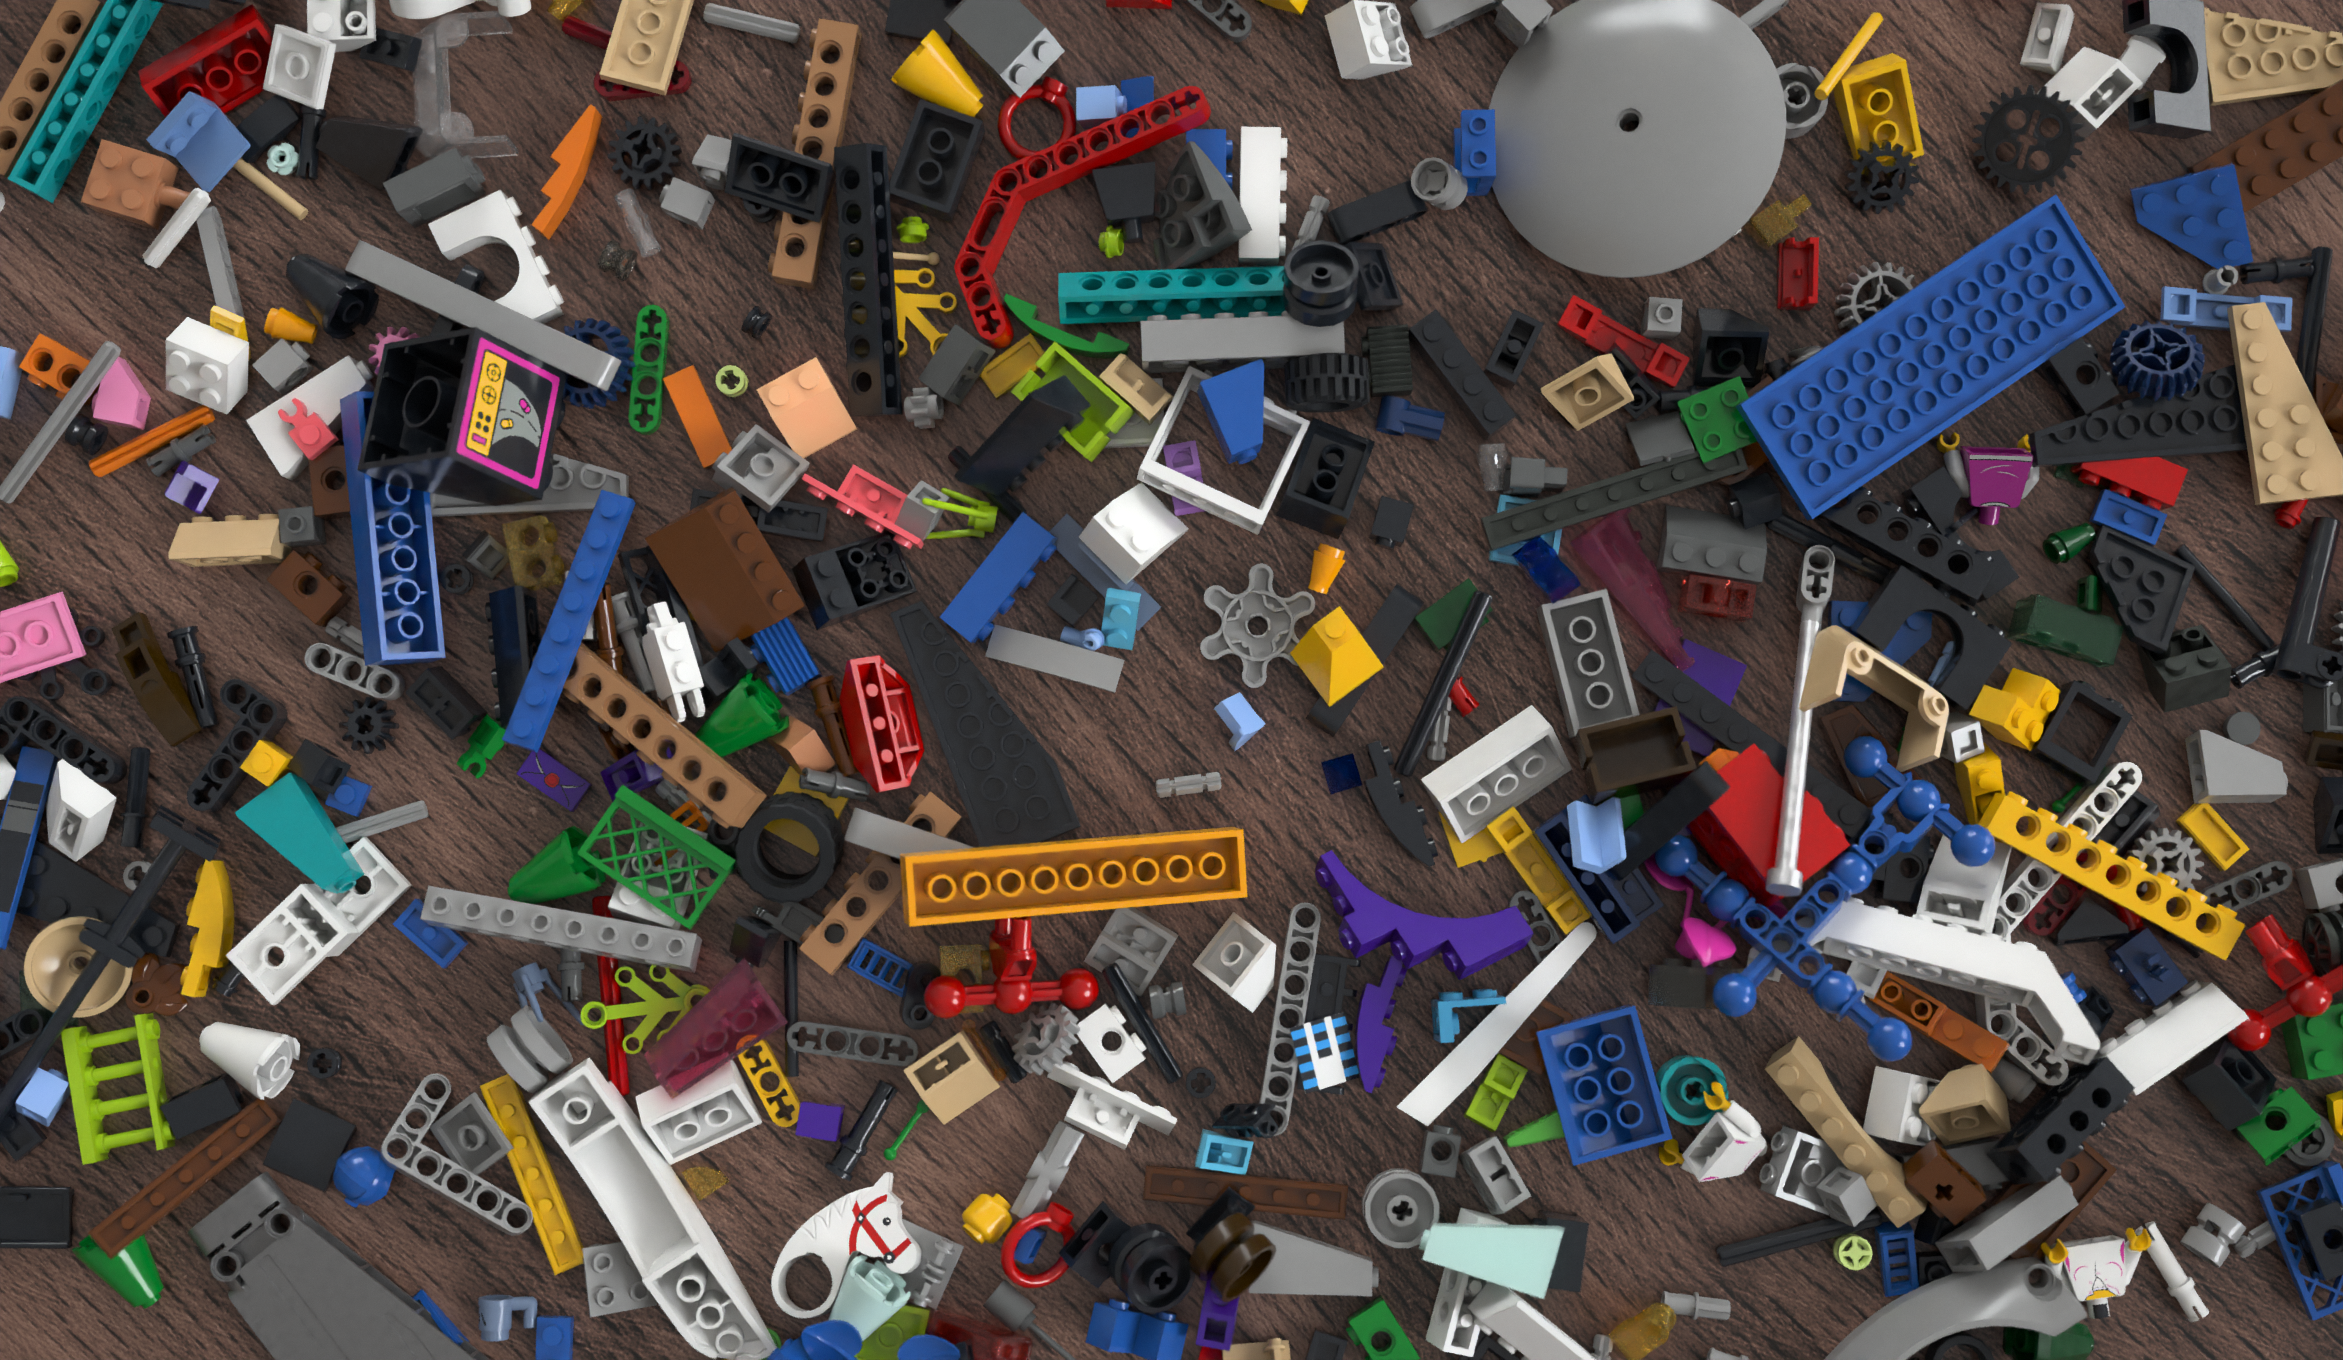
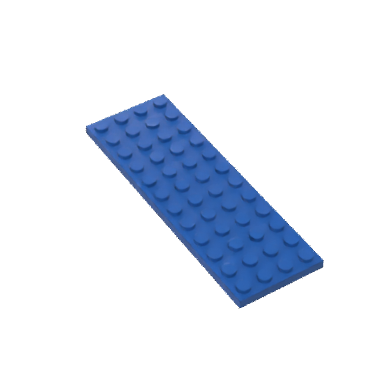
(1930, 357)

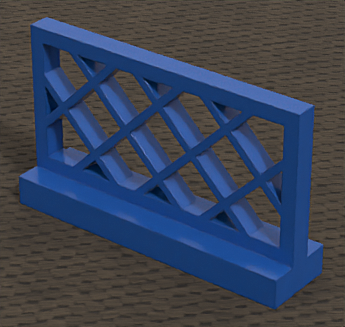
(2330, 1181)

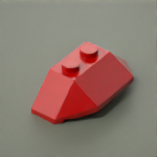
(880, 723)

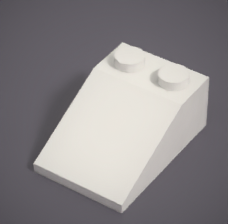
(1132, 532)

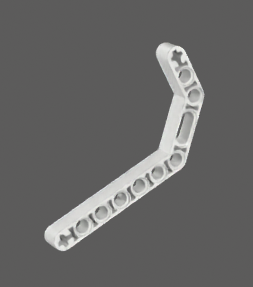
(2028, 897)

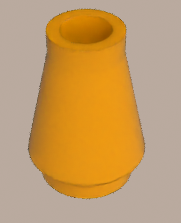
(287, 325)
(1325, 567)

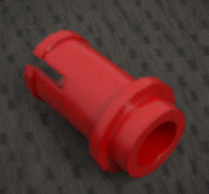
(2290, 513)
(1462, 697)

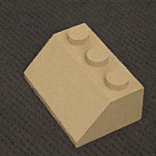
(229, 542)

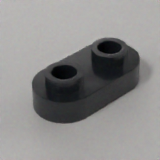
(914, 995)

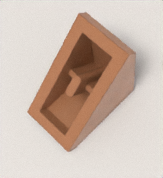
(802, 747)

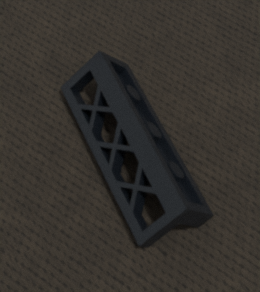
(661, 586)

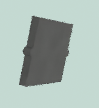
(1659, 438)

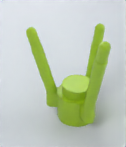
(980, 514)

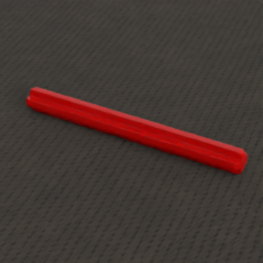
(610, 996)

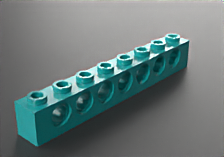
(83, 96)
(1171, 292)

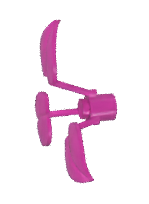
(1698, 937)

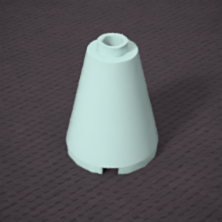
(869, 1296)

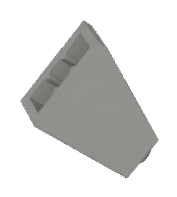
(2232, 772)

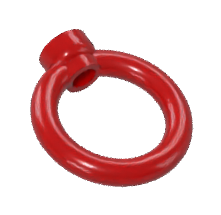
(1052, 93)
(1056, 1218)

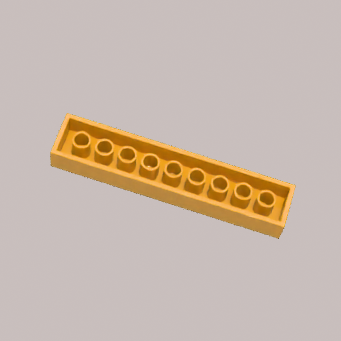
(1072, 876)

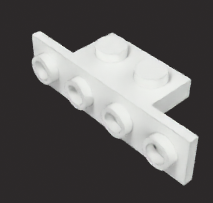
(1106, 1110)

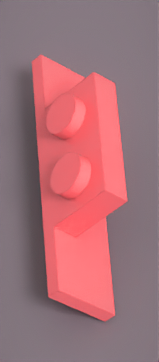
(869, 498)

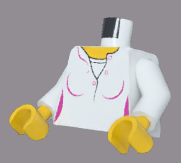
(1724, 1144)
(2097, 1267)

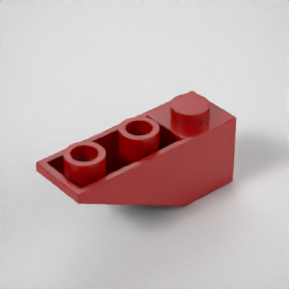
(2146, 479)

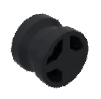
(86, 434)

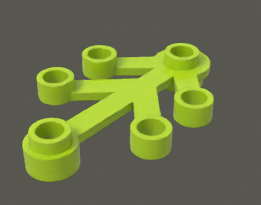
(654, 1006)

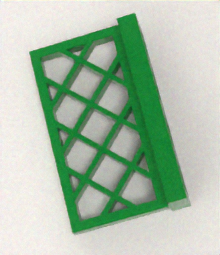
(672, 831)

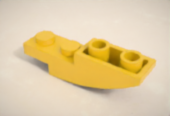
(214, 916)

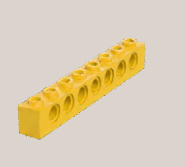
(2215, 937)

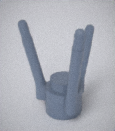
(529, 982)

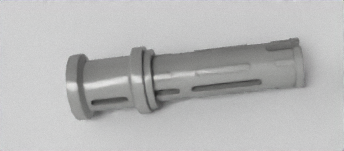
(631, 636)

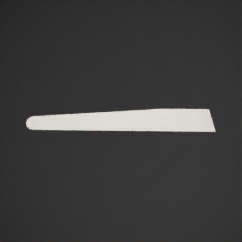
(1486, 1040)

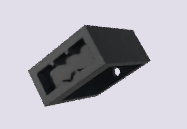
(2063, 761)

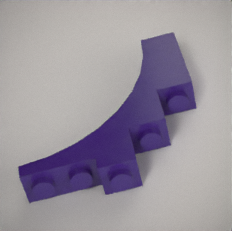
(1415, 937)

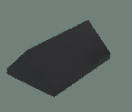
(778, 178)

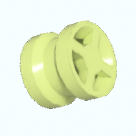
(1859, 1252)

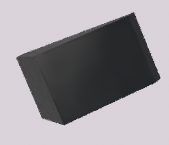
(2091, 924)

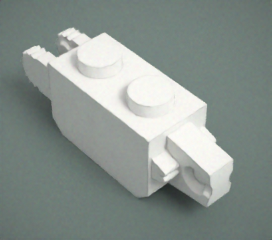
(672, 662)

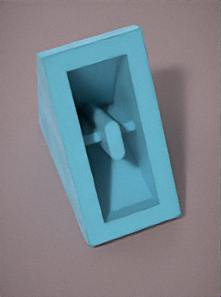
(1223, 1153)

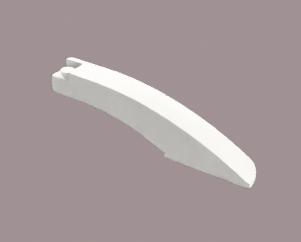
(652, 1215)

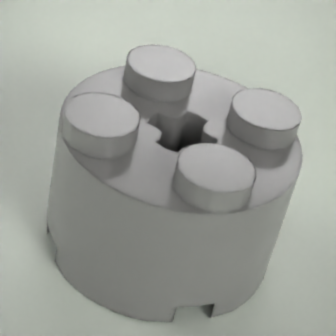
(1800, 84)

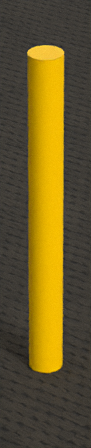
(1848, 56)

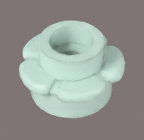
(290, 163)

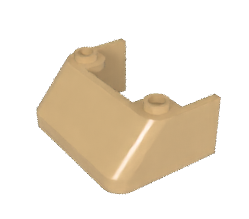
(1842, 653)

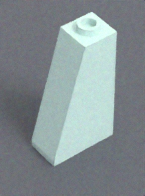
(1501, 1254)

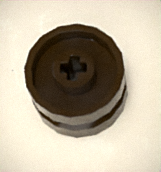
(1232, 1257)

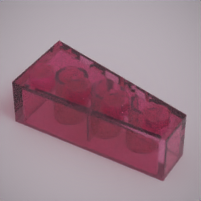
(715, 1030)

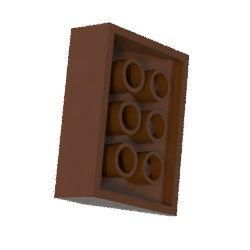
(724, 570)

